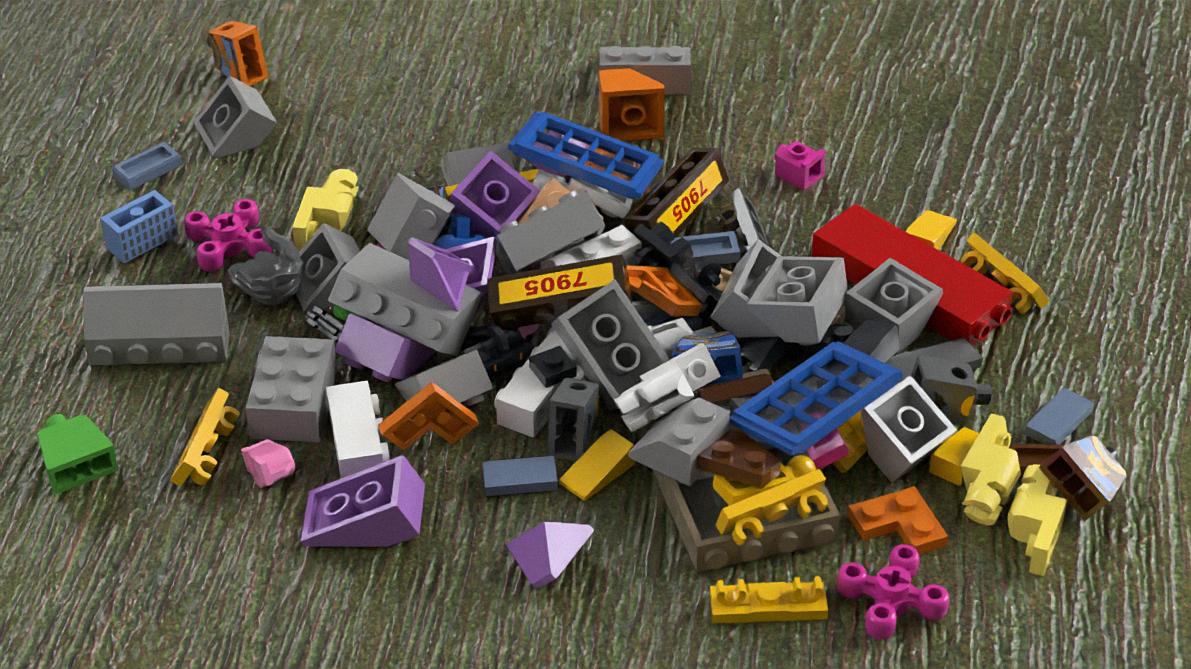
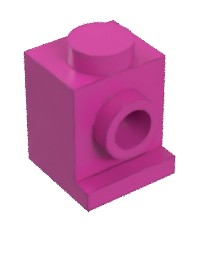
(799, 164)

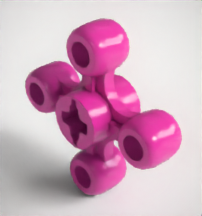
(226, 233)
(892, 591)

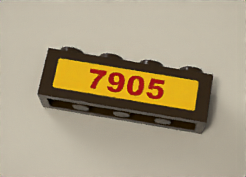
(681, 192)
(549, 292)

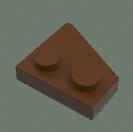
(739, 459)

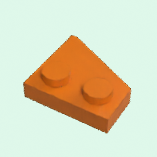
(663, 290)

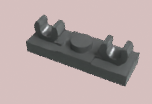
(744, 219)

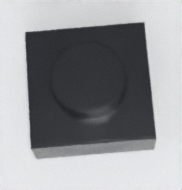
(552, 366)

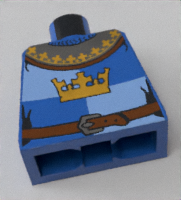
(722, 349)

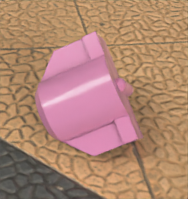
(268, 462)

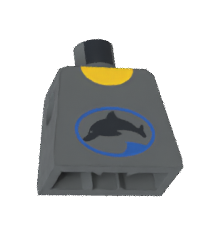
(950, 386)
(576, 406)

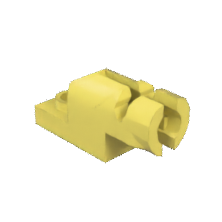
(325, 205)
(989, 472)
(1037, 517)

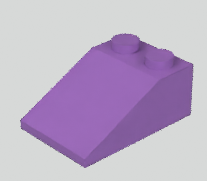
(366, 508)

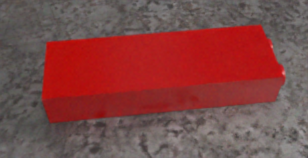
(969, 301)

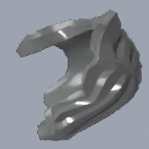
(268, 276)

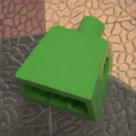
(75, 452)

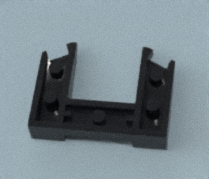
(871, 338)

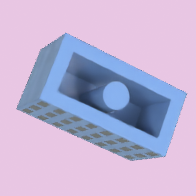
(139, 226)

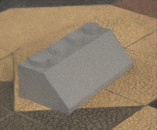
(380, 289)
(155, 324)

